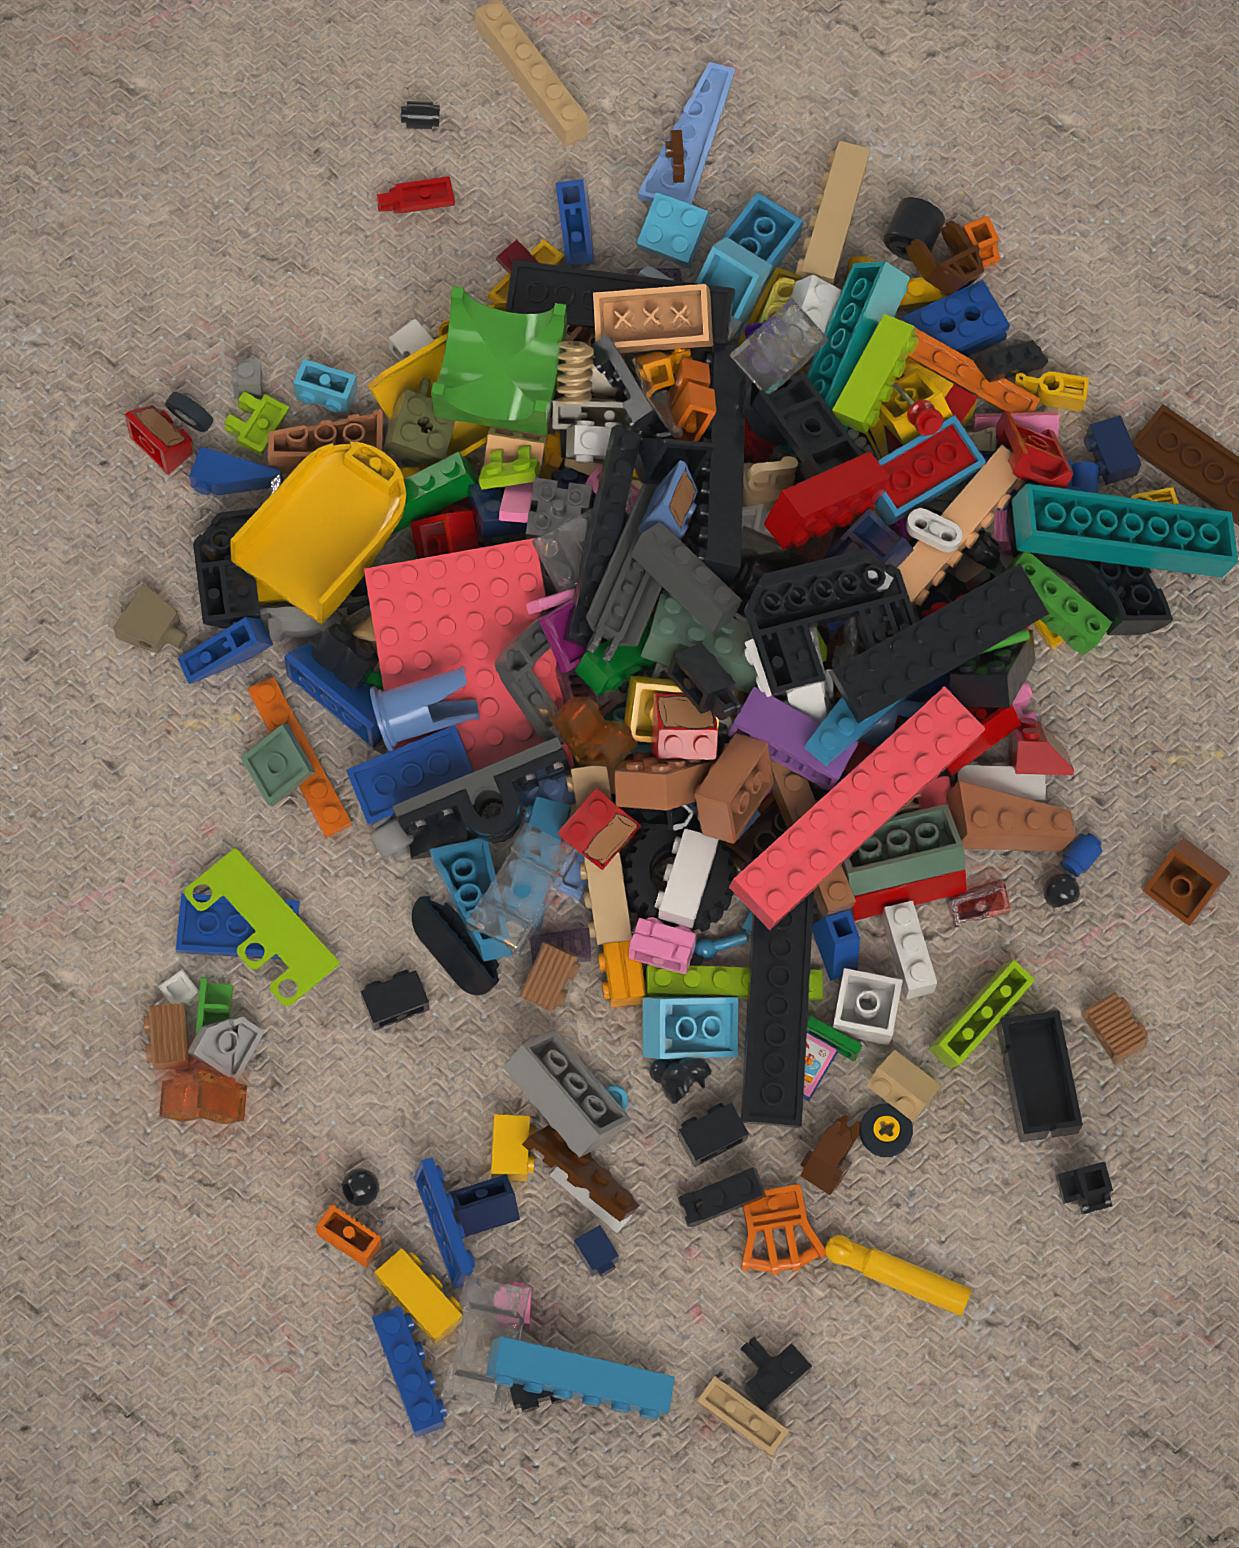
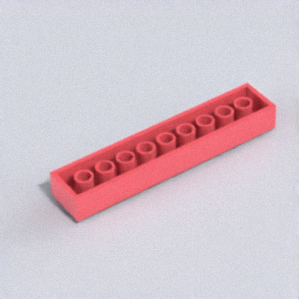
(856, 808)

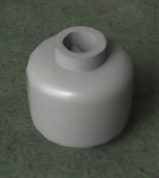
(390, 838)

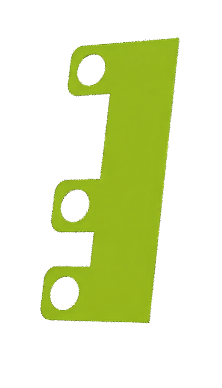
(273, 920)

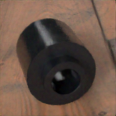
(420, 115)

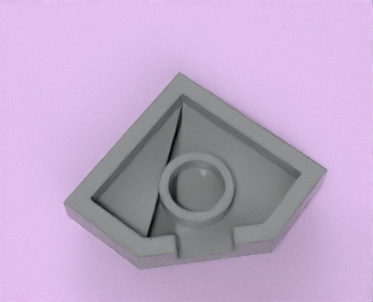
(226, 1045)

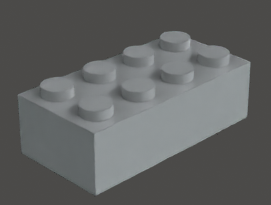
(566, 1093)

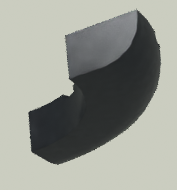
(1116, 590)

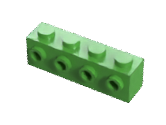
(1068, 611)

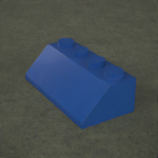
(348, 705)

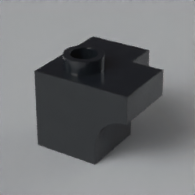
(1087, 1185)

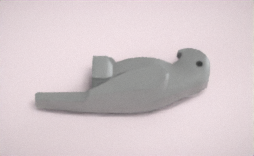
(293, 623)

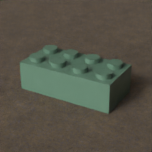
(675, 629)
(907, 851)

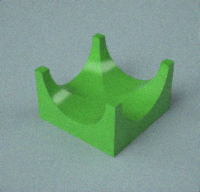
(499, 366)

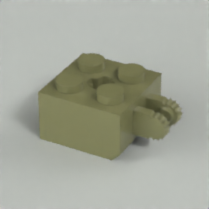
(404, 432)

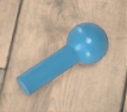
(708, 948)

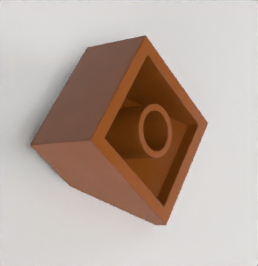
(1186, 881)

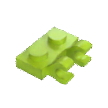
(266, 417)
(505, 474)

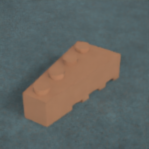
(292, 445)
(1007, 821)

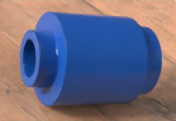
(1081, 854)

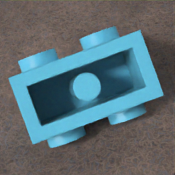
(325, 386)

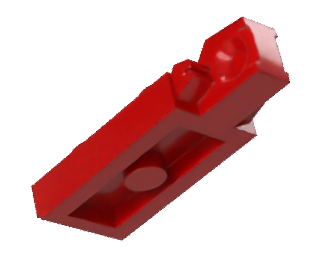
(417, 196)

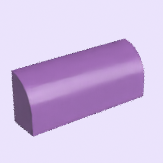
(787, 734)

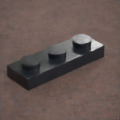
(1011, 360)

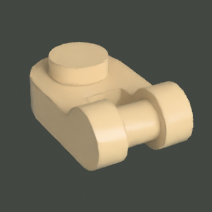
(772, 474)

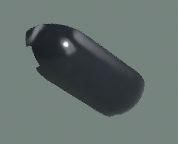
(452, 946)

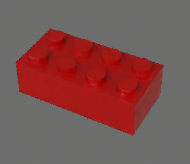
(826, 501)

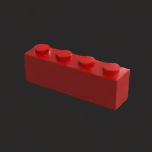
(919, 892)

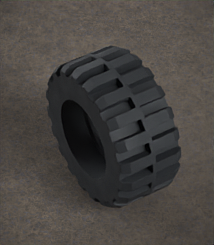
(657, 846)

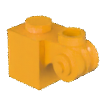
(661, 366)

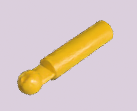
(899, 1274)

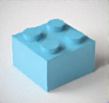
(673, 230)

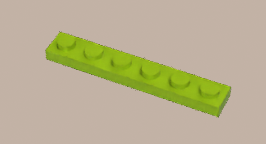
(712, 982)

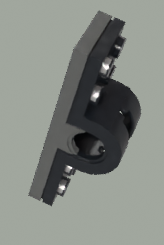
(469, 792)

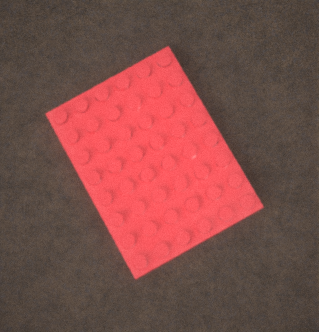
(462, 613)

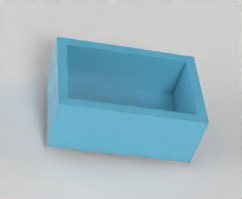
(738, 269)

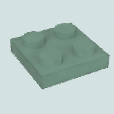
(278, 764)

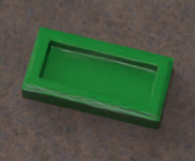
(846, 1045)

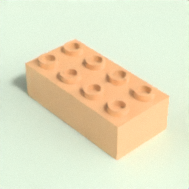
(655, 318)

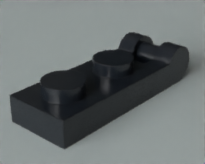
(722, 1197)

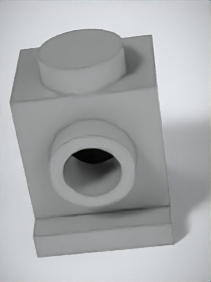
(248, 378)

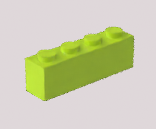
(875, 373)
(981, 1014)

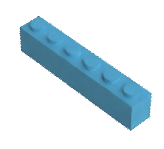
(579, 1377)

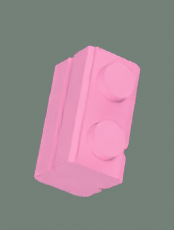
(662, 945)

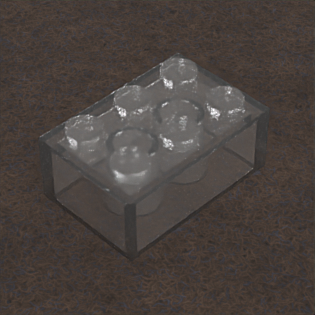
(779, 347)

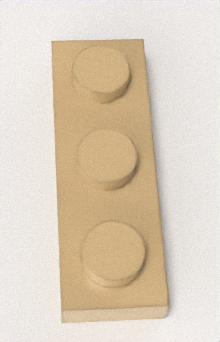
(742, 1416)

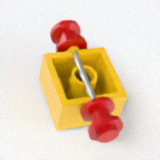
(914, 407)

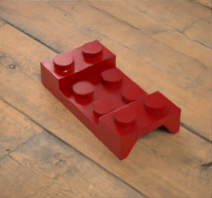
(1034, 453)

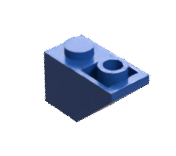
(837, 943)

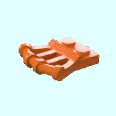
(778, 1210)

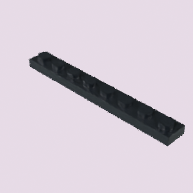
(603, 528)

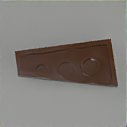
(583, 1173)

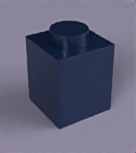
(596, 1252)

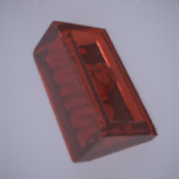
(979, 903)

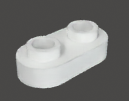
(934, 529)

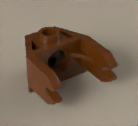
(955, 272)
(827, 1163)

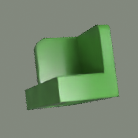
(214, 1003)

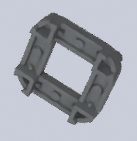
(516, 674)

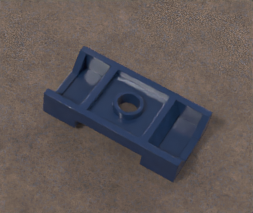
(489, 502)
(874, 535)

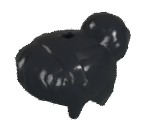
(679, 1076)

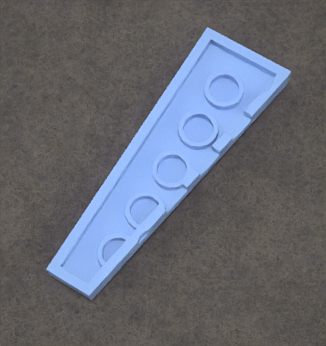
(698, 128)

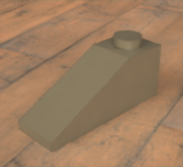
(596, 410)

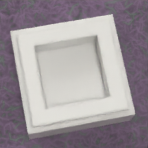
(179, 989)

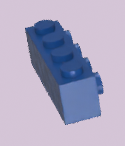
(407, 1370)

